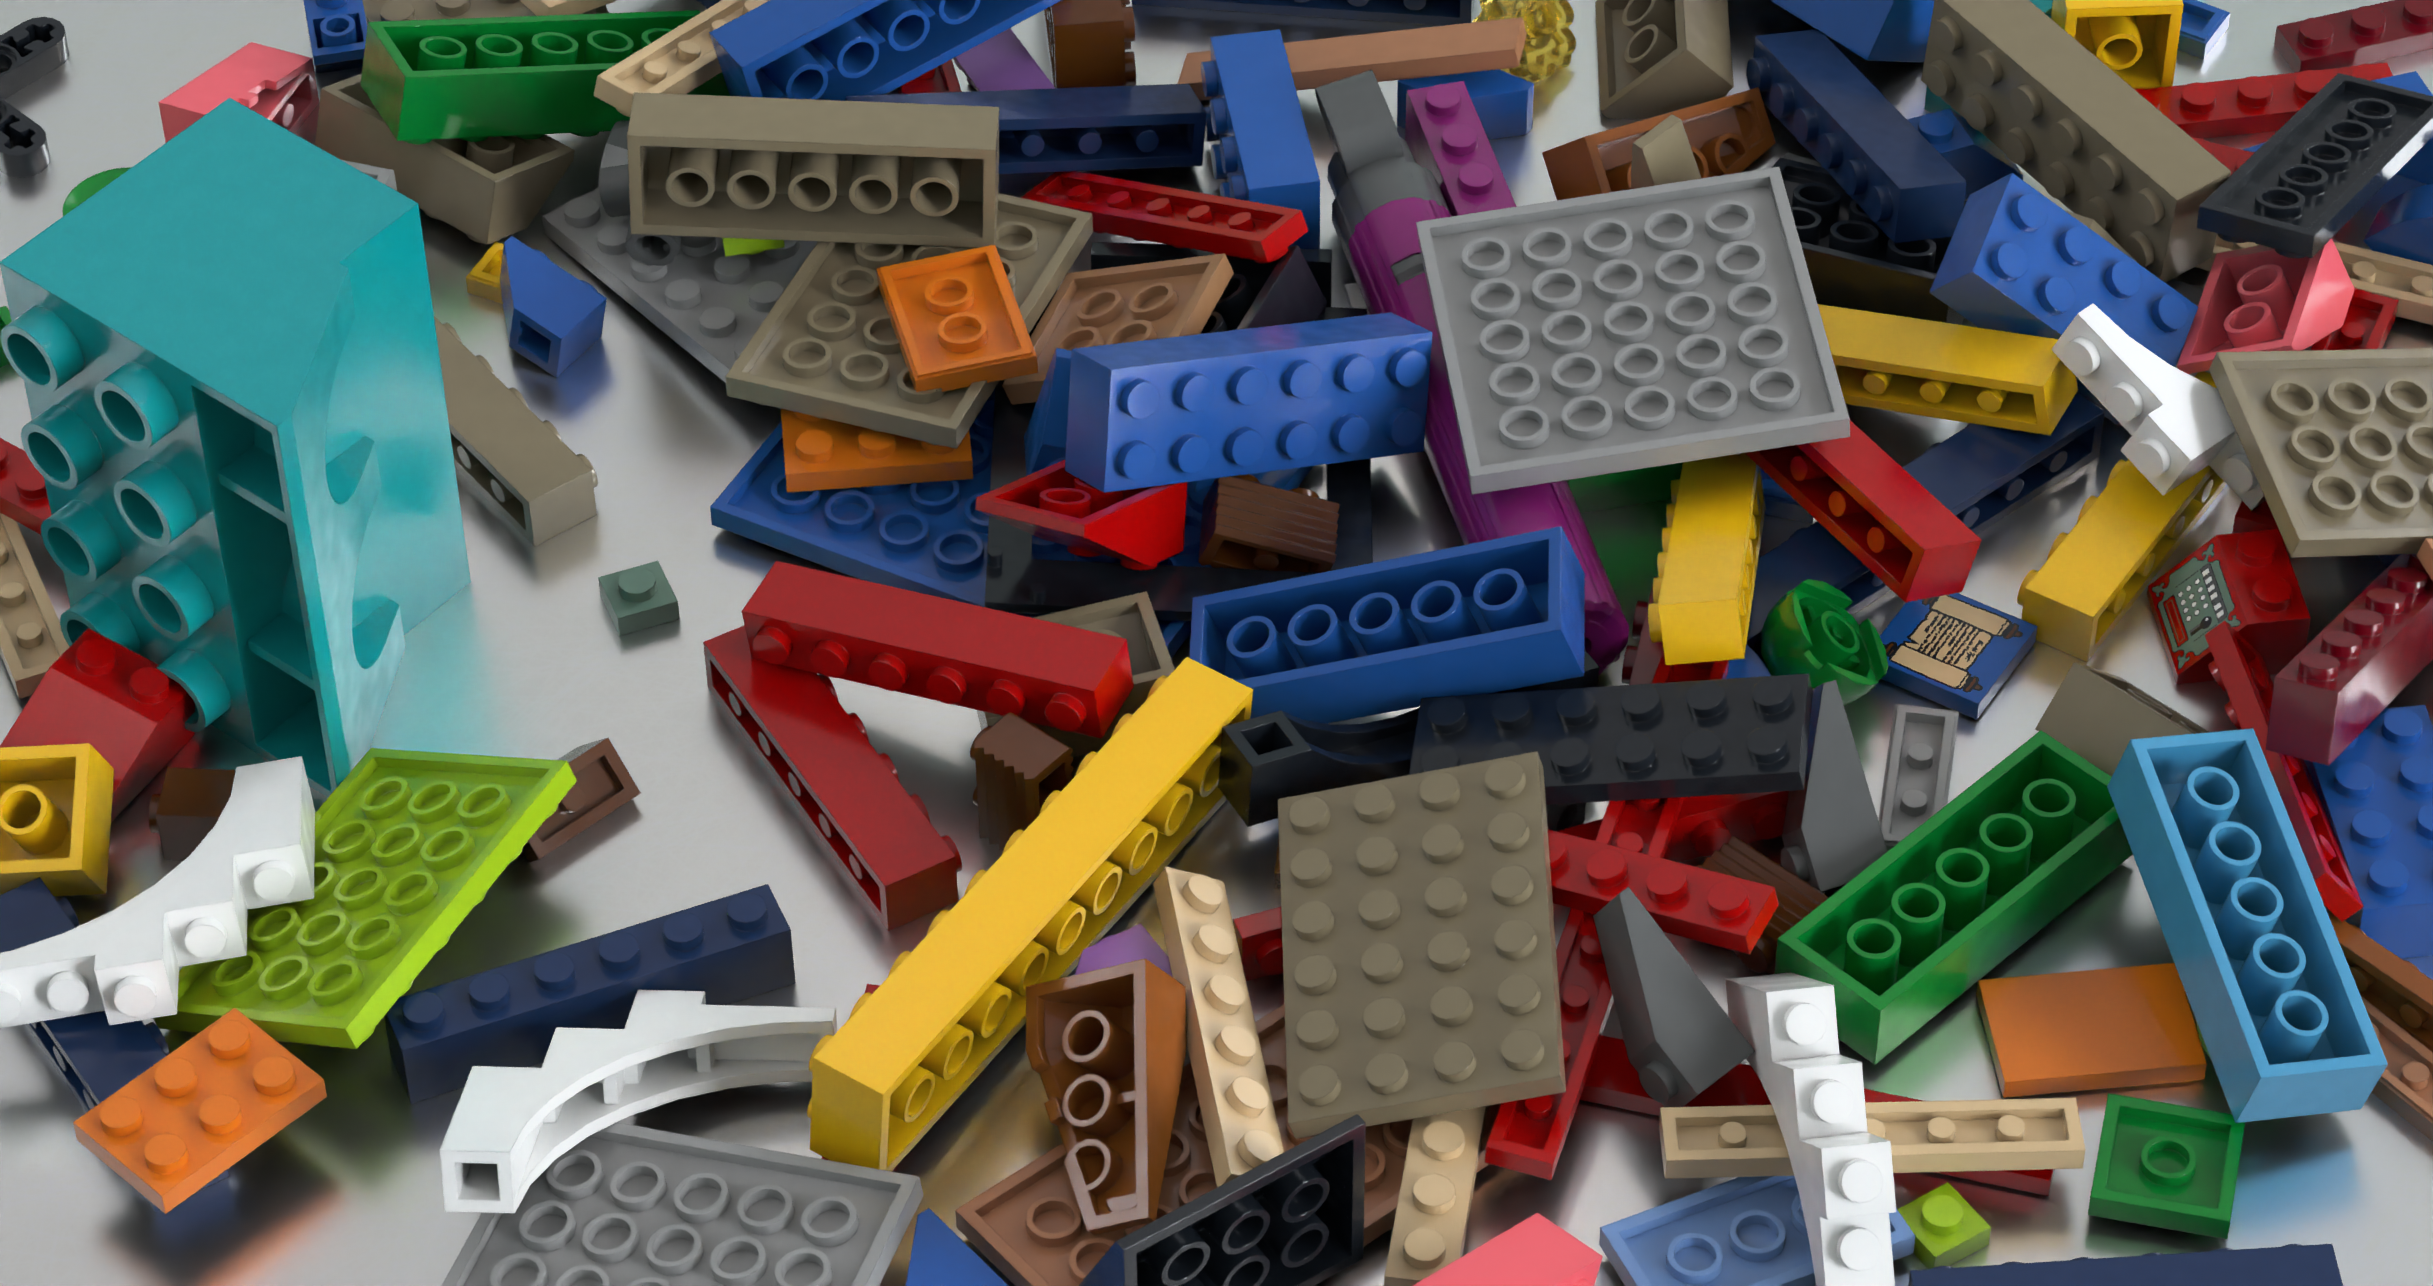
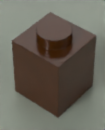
(188, 808)

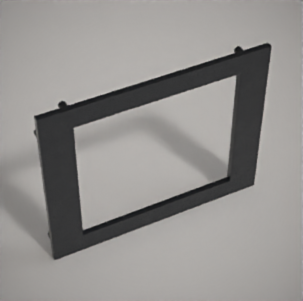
(1051, 586)

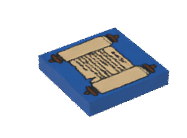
(1955, 650)

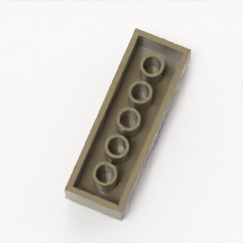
(2075, 128)
(813, 170)

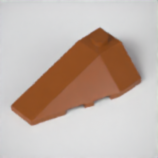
(1721, 132)
(1112, 1076)

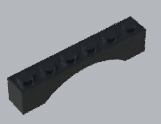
(1293, 756)

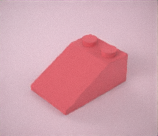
(2267, 304)

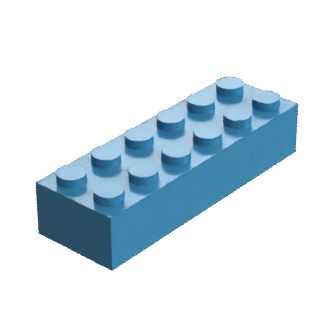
(2246, 926)

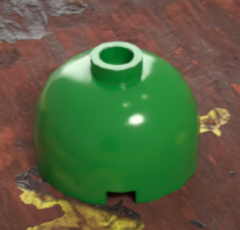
(1818, 637)

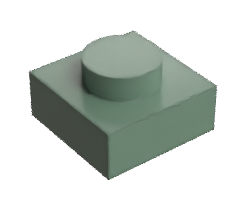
(638, 598)

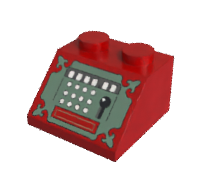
(2237, 581)

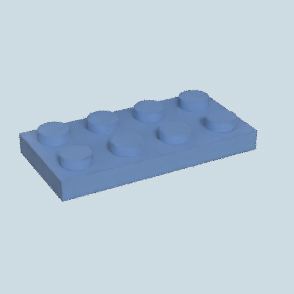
(1725, 1236)

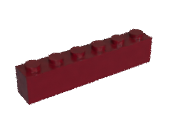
(2354, 665)

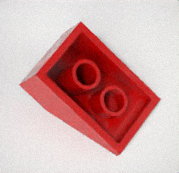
(1129, 525)
(114, 703)

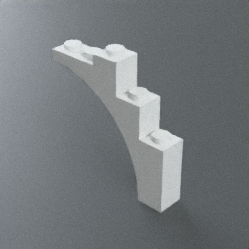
(2171, 416)
(194, 915)
(671, 1049)
(1821, 1111)

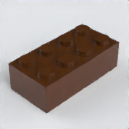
(1090, 43)

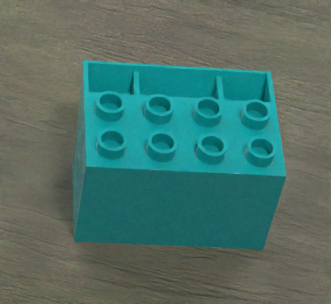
(244, 430)

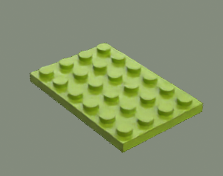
(395, 873)

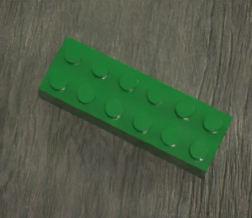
(505, 73)
(1959, 894)

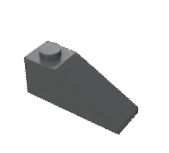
(1831, 823)
(1666, 1014)

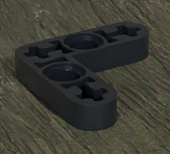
(29, 54)

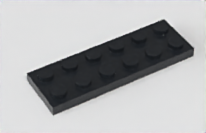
(2320, 167)
(1632, 737)

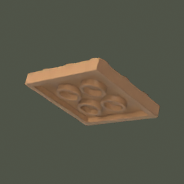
(1124, 307)

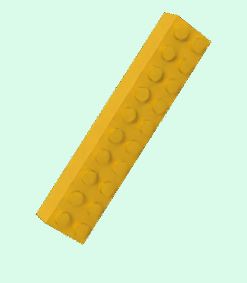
(1023, 923)

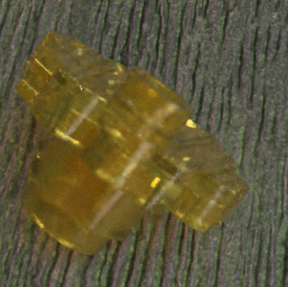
(1548, 38)

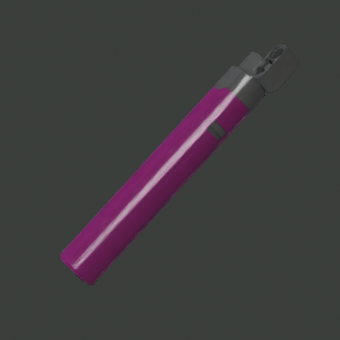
(1375, 215)

